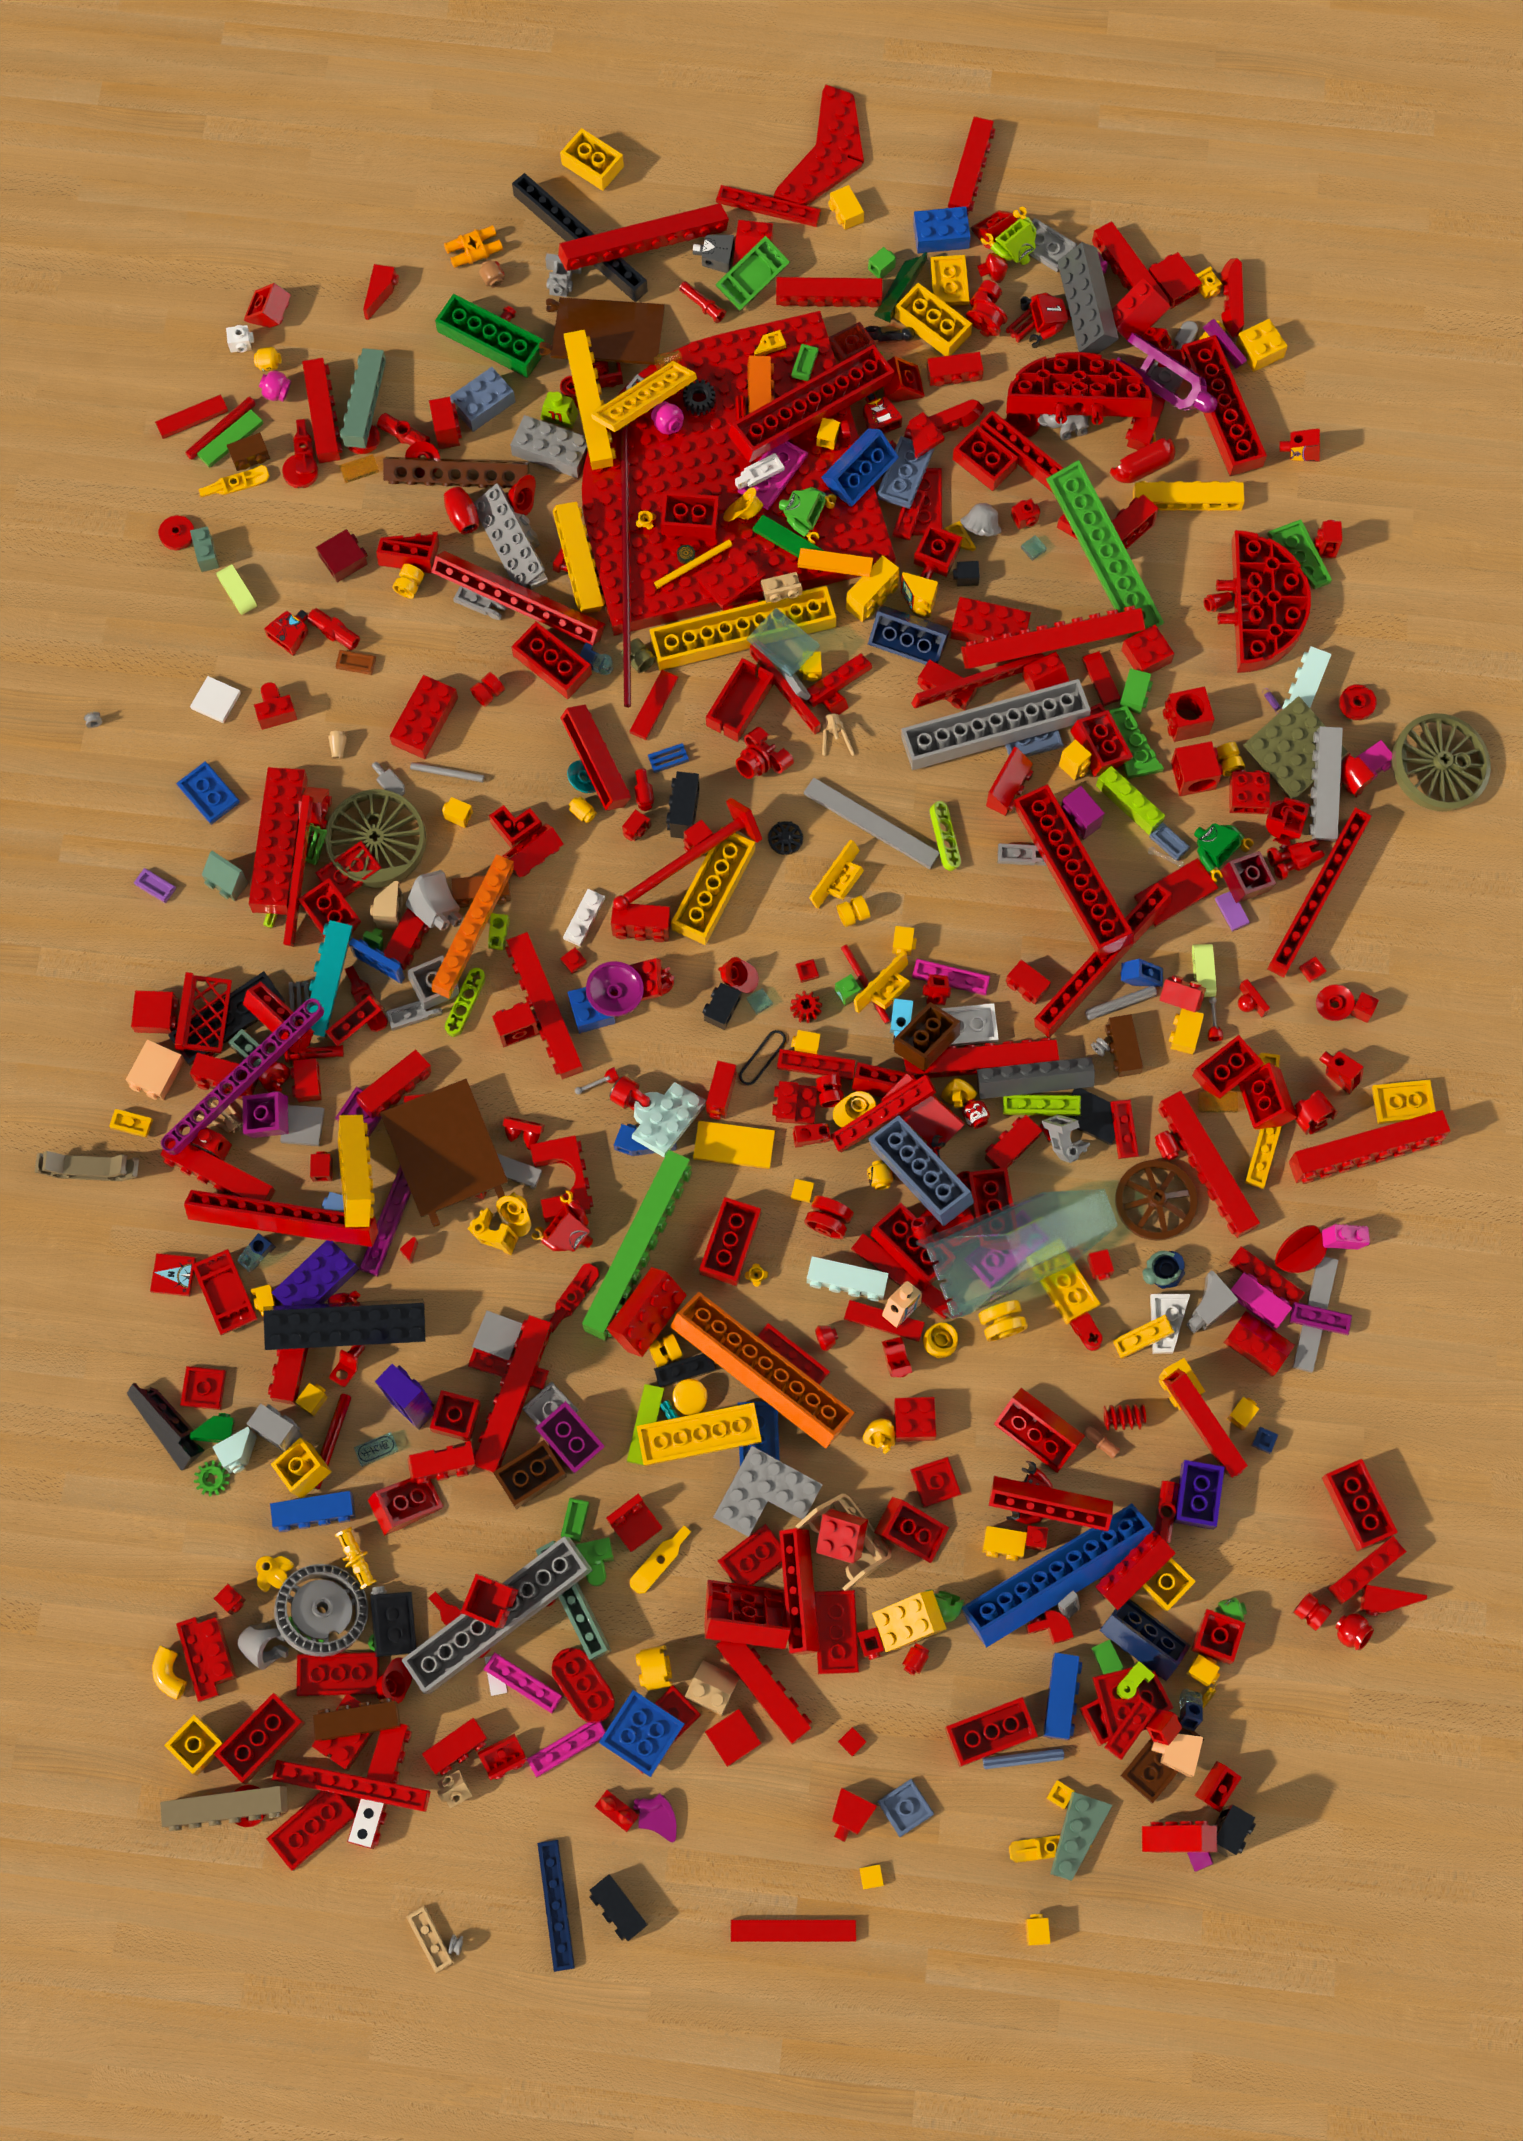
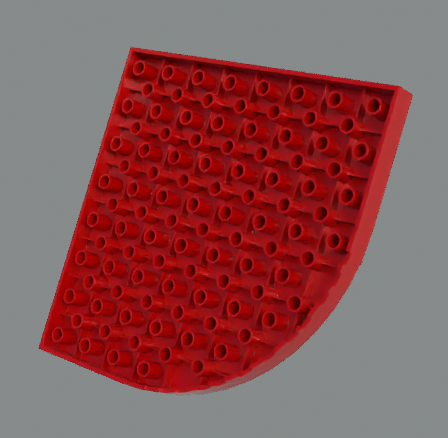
(707, 463)

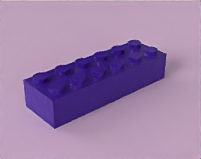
(406, 1395)

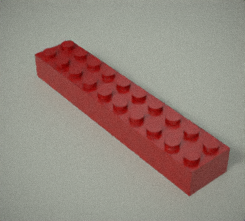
(810, 403)
(1074, 871)

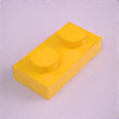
(131, 1123)

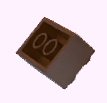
(927, 1036)
(530, 1474)

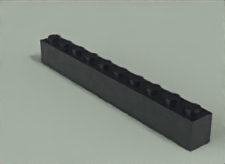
(570, 228)

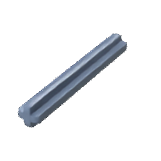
(1023, 1759)

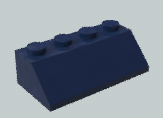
(908, 635)
(1145, 1639)

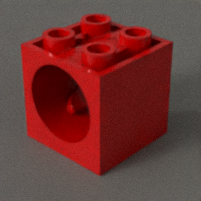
(1195, 701)
(1196, 768)

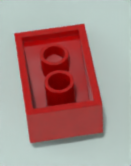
(748, 235)
(403, 1504)
(911, 1529)

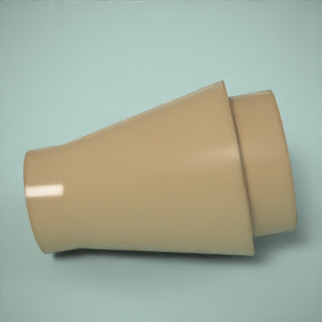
(337, 743)

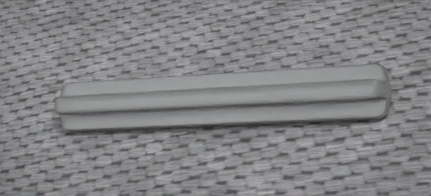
(1121, 1002)

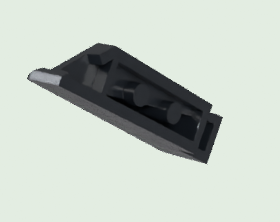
(166, 1424)

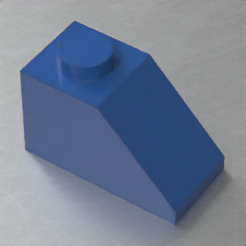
(1141, 973)

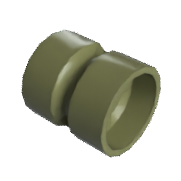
(641, 658)

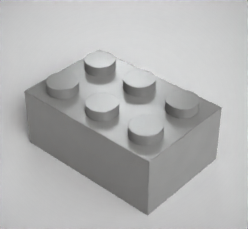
(274, 1427)

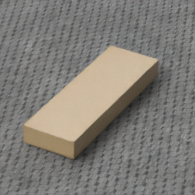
(430, 1939)

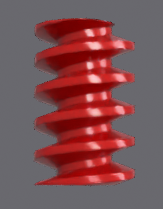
(1124, 1417)

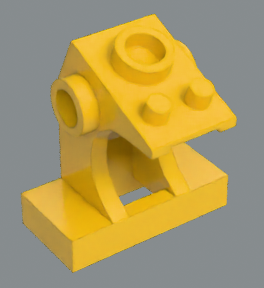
(502, 1239)

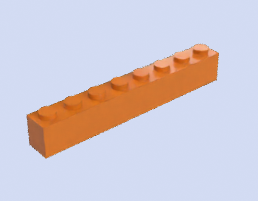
(472, 926)

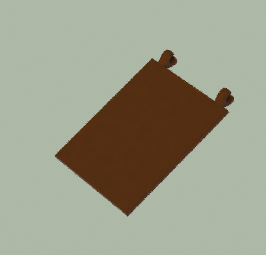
(616, 329)
(444, 1148)

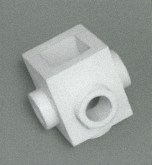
(239, 338)

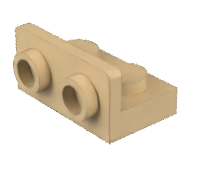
(781, 587)

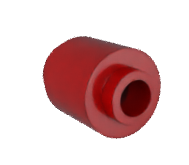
(1167, 1145)
(915, 1659)

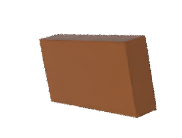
(355, 662)

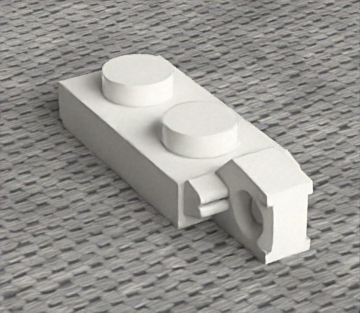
(759, 471)

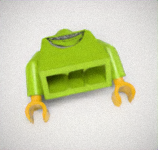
(1016, 241)

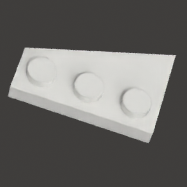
(1174, 1307)

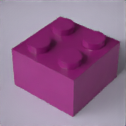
(1082, 812)
(265, 1115)

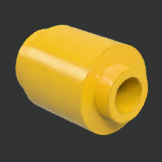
(582, 809)

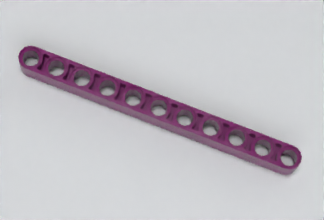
(239, 1086)

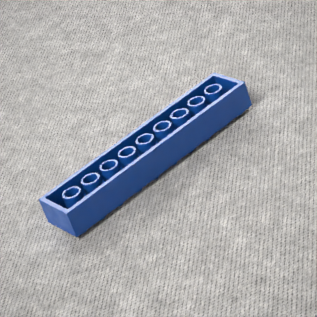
(1055, 1576)

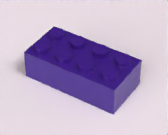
(316, 1277)

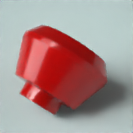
(826, 1336)

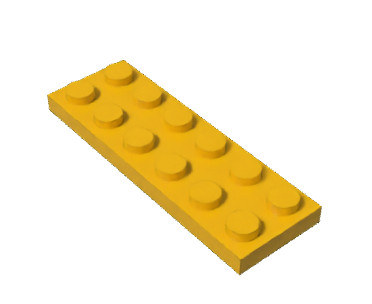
(643, 396)
(699, 1434)

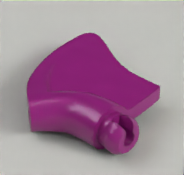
(657, 1816)

